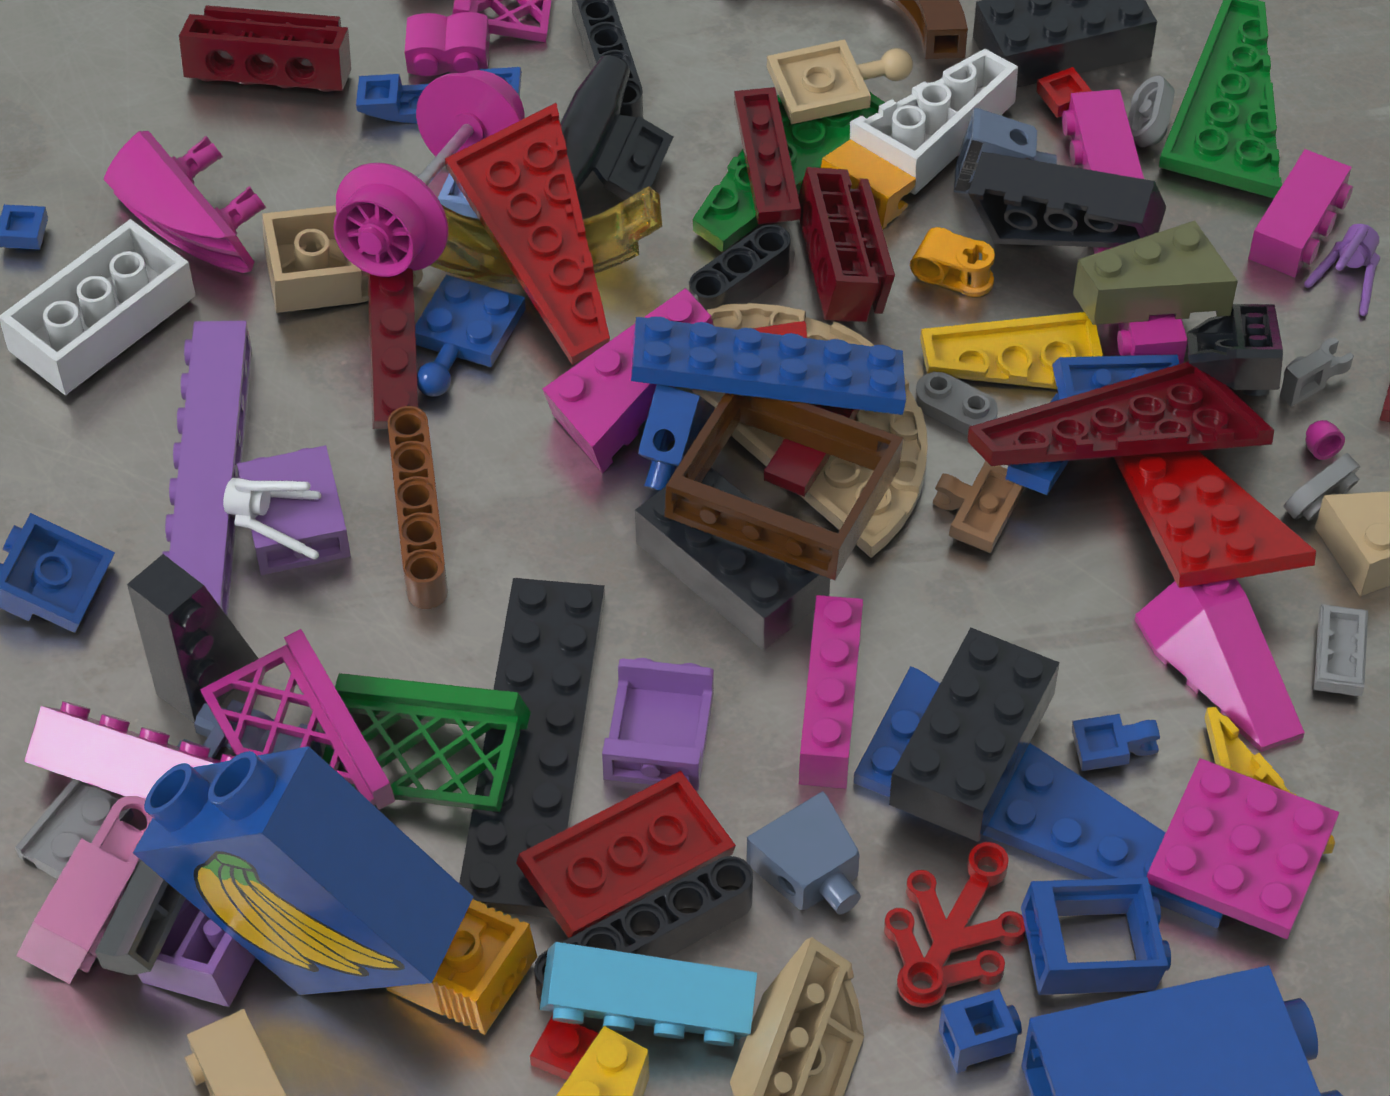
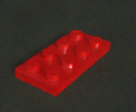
(624, 853)

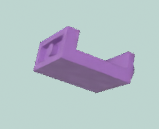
(311, 522)
(658, 722)

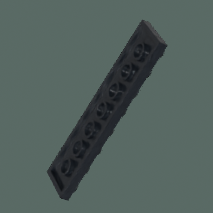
(551, 663)

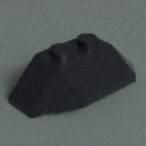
(1240, 348)

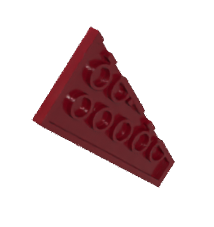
(1138, 416)

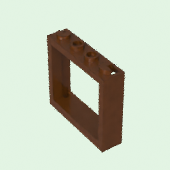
(765, 528)

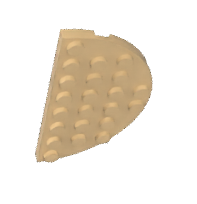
(839, 481)

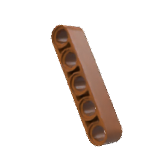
(417, 508)

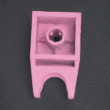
(85, 897)

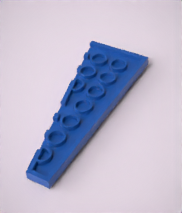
(1042, 809)

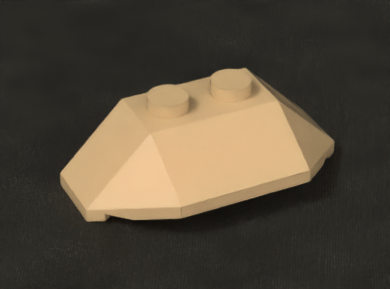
(803, 1029)

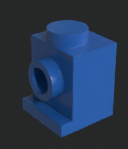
(976, 1014)

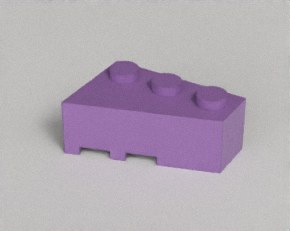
(200, 959)

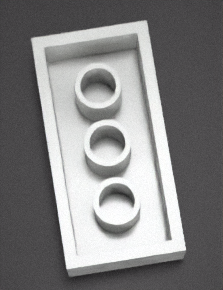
(97, 306)

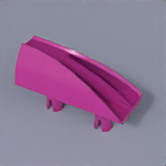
(166, 200)

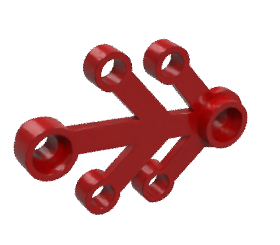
(951, 933)

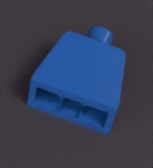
(671, 417)

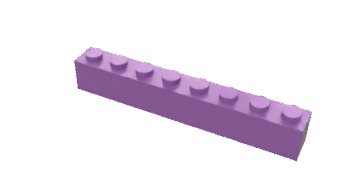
(209, 452)

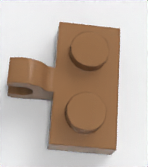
(982, 507)

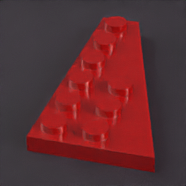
(531, 210)
(1207, 521)

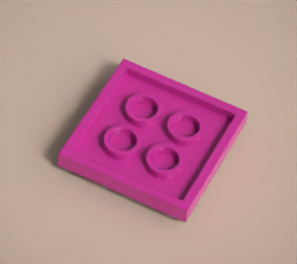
(1242, 848)

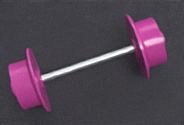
(391, 216)

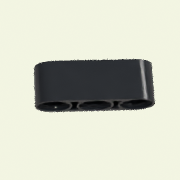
(744, 269)

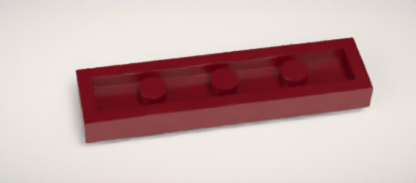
(767, 155)
(392, 345)

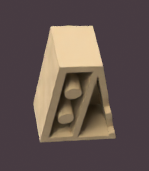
(1358, 537)

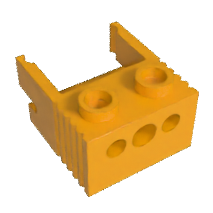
(478, 970)

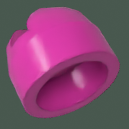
(1324, 439)

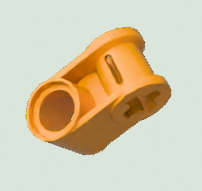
(952, 258)

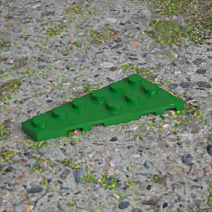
(1229, 107)
(730, 207)

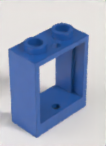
(1094, 897)

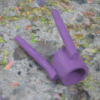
(1353, 251)

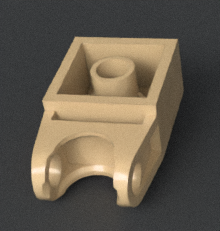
(307, 263)

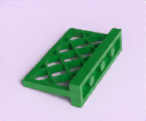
(440, 706)

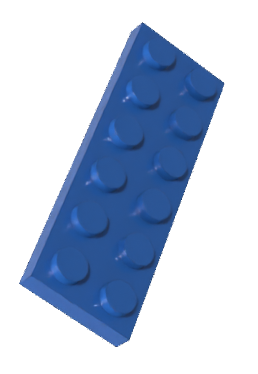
(768, 365)

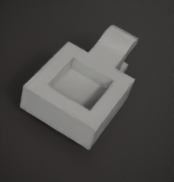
(1309, 374)

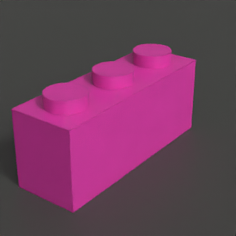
(1301, 213)

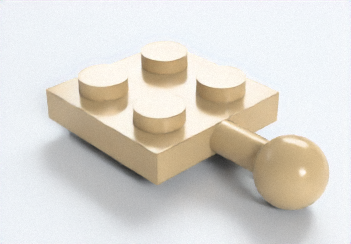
(828, 81)

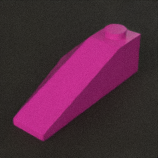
(1223, 653)

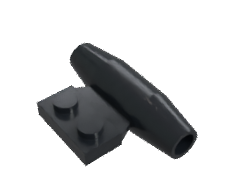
(618, 148)

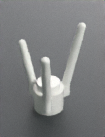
(252, 498)

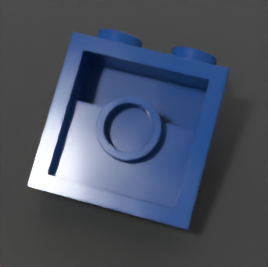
(50, 573)

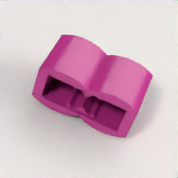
(446, 44)

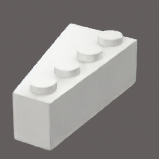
(930, 124)

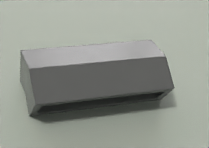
(139, 923)

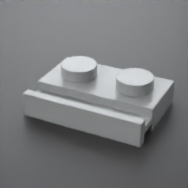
(72, 816)

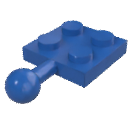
(464, 323)

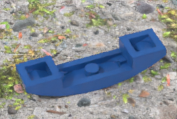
(390, 100)

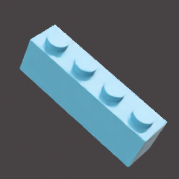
(648, 992)

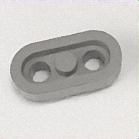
(1151, 111)
(952, 401)
(1336, 478)

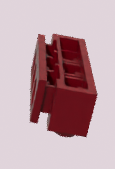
(266, 48)
(845, 245)

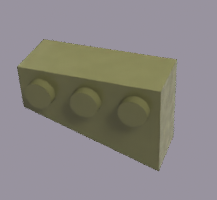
(1155, 276)

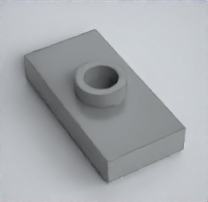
(1341, 650)

